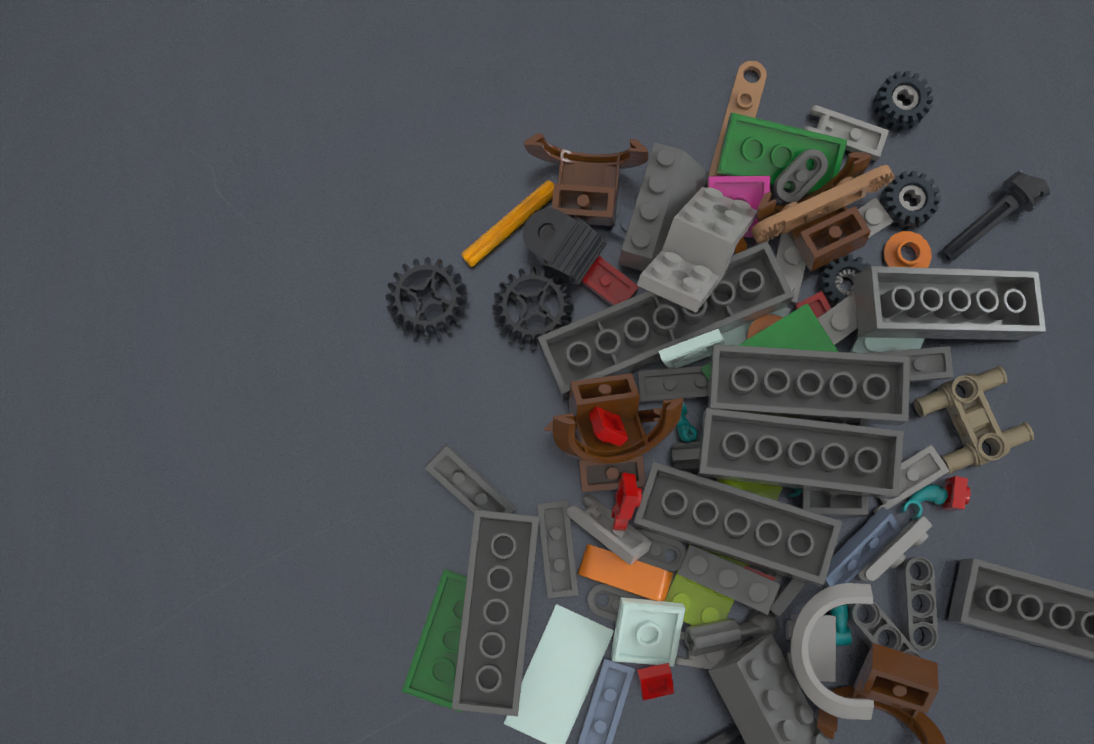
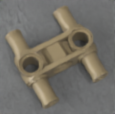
(974, 419)

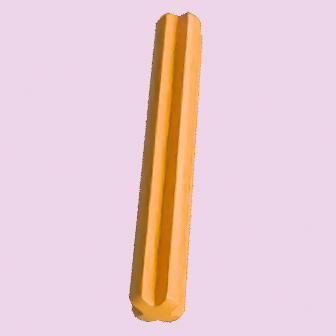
(508, 224)

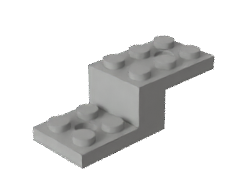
(698, 248)

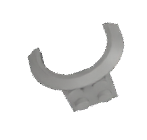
(814, 649)

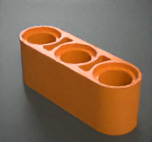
(634, 578)

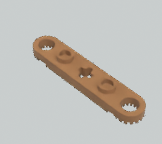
(744, 101)
(845, 193)

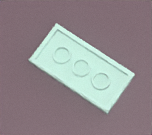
(559, 676)

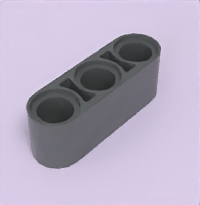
(925, 588)
(877, 622)

